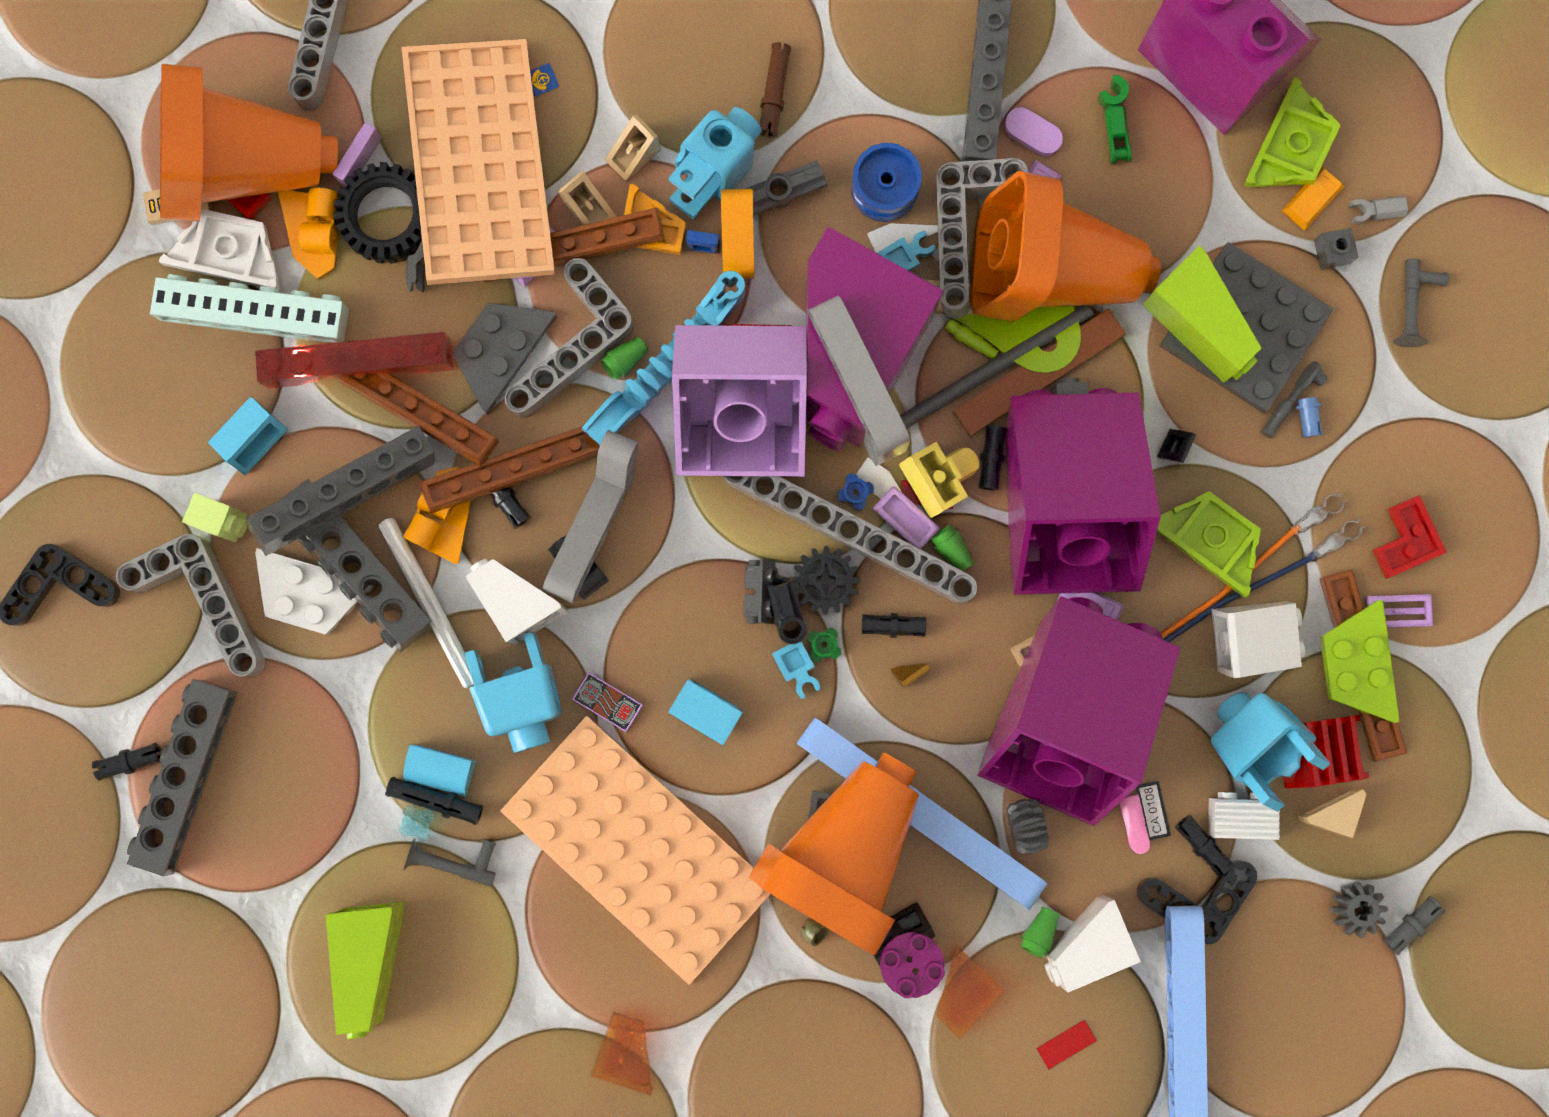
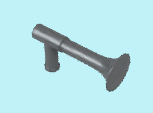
(1413, 277)
(474, 873)

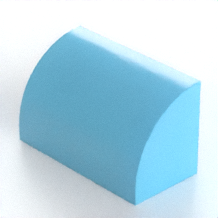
(247, 436)
(706, 711)
(438, 770)

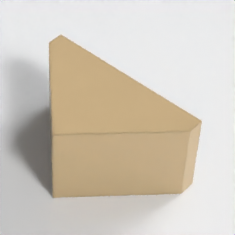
(633, 148)
(584, 200)
(1338, 814)

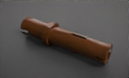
(772, 101)

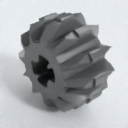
(1027, 826)
(1365, 919)

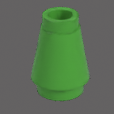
(623, 358)
(953, 547)
(1040, 933)

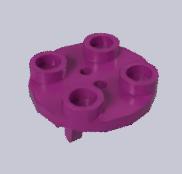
(925, 956)

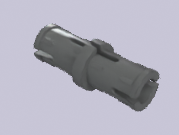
(1414, 925)

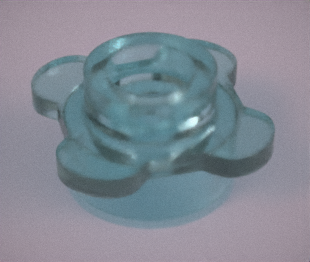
(408, 827)

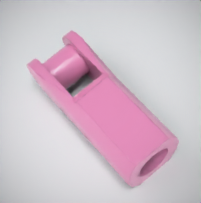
(1135, 824)

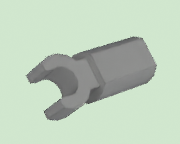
(1379, 209)

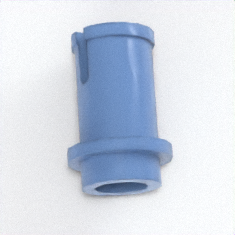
(1310, 416)

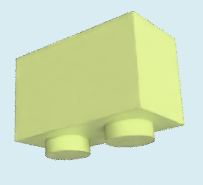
(215, 518)

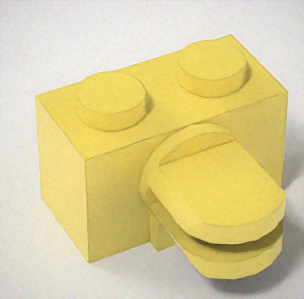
(938, 476)

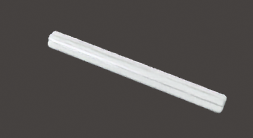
(427, 600)

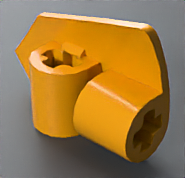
(311, 228)
(440, 531)

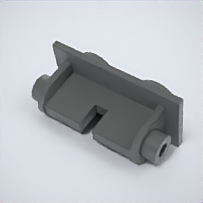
(758, 606)

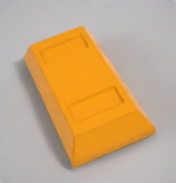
(1313, 199)

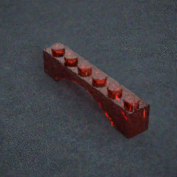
(382, 355)

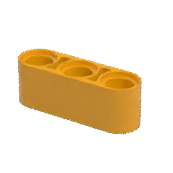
(738, 231)

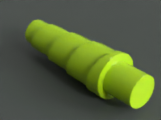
(970, 338)

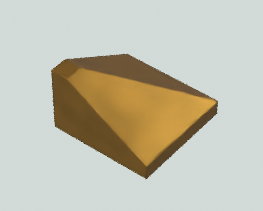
(907, 674)

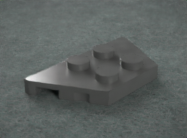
(499, 347)

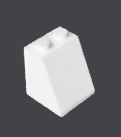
(512, 601)
(1257, 638)
(1091, 947)

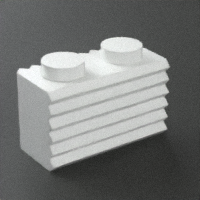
(1241, 818)

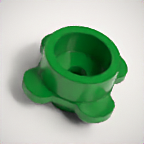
(831, 650)

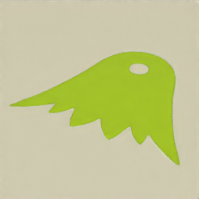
(1009, 334)

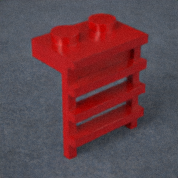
(1312, 776)

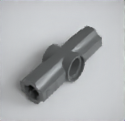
(798, 182)

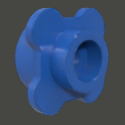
(847, 495)

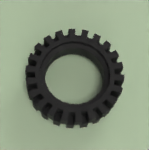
(349, 204)

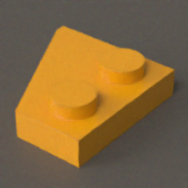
(672, 225)

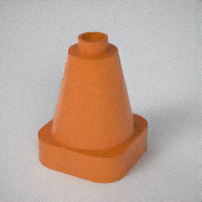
(230, 146)
(1050, 254)
(847, 854)

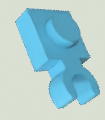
(905, 254)
(795, 663)

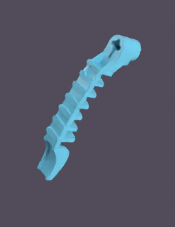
(626, 406)

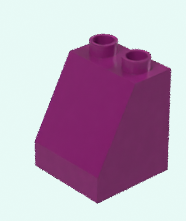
(1226, 52)
(889, 313)
(1079, 492)
(1082, 711)

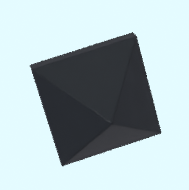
(1176, 445)

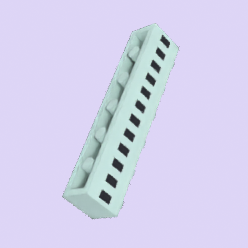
(249, 310)

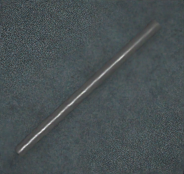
(992, 368)

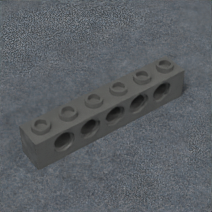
(986, 80)
(341, 491)
(351, 549)
(175, 827)

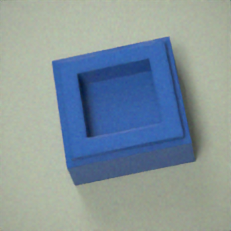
(703, 242)

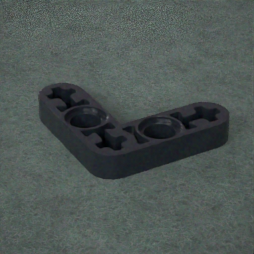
(57, 572)
(1219, 919)

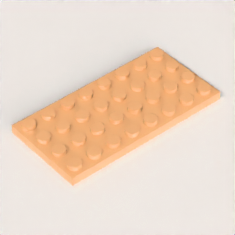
(477, 161)
(637, 849)

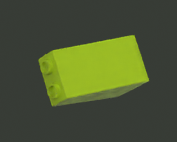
(1205, 317)
(362, 963)

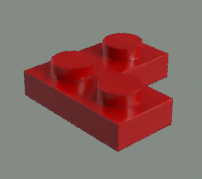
(1417, 539)

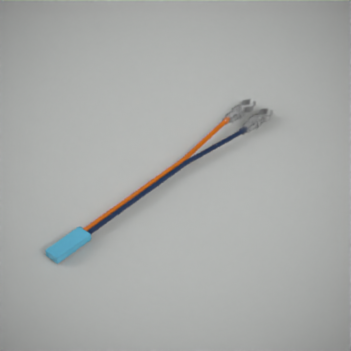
(1313, 517)

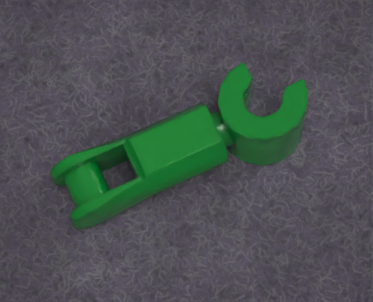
(1116, 119)

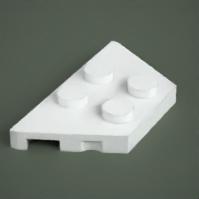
(225, 249)
(301, 593)

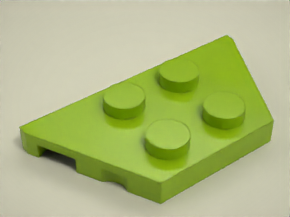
(1295, 142)
(1214, 538)
(1360, 664)

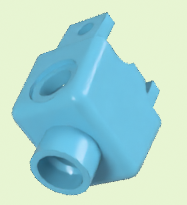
(714, 158)
(518, 700)
(1263, 743)

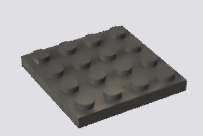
(1279, 316)

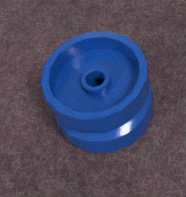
(872, 170)

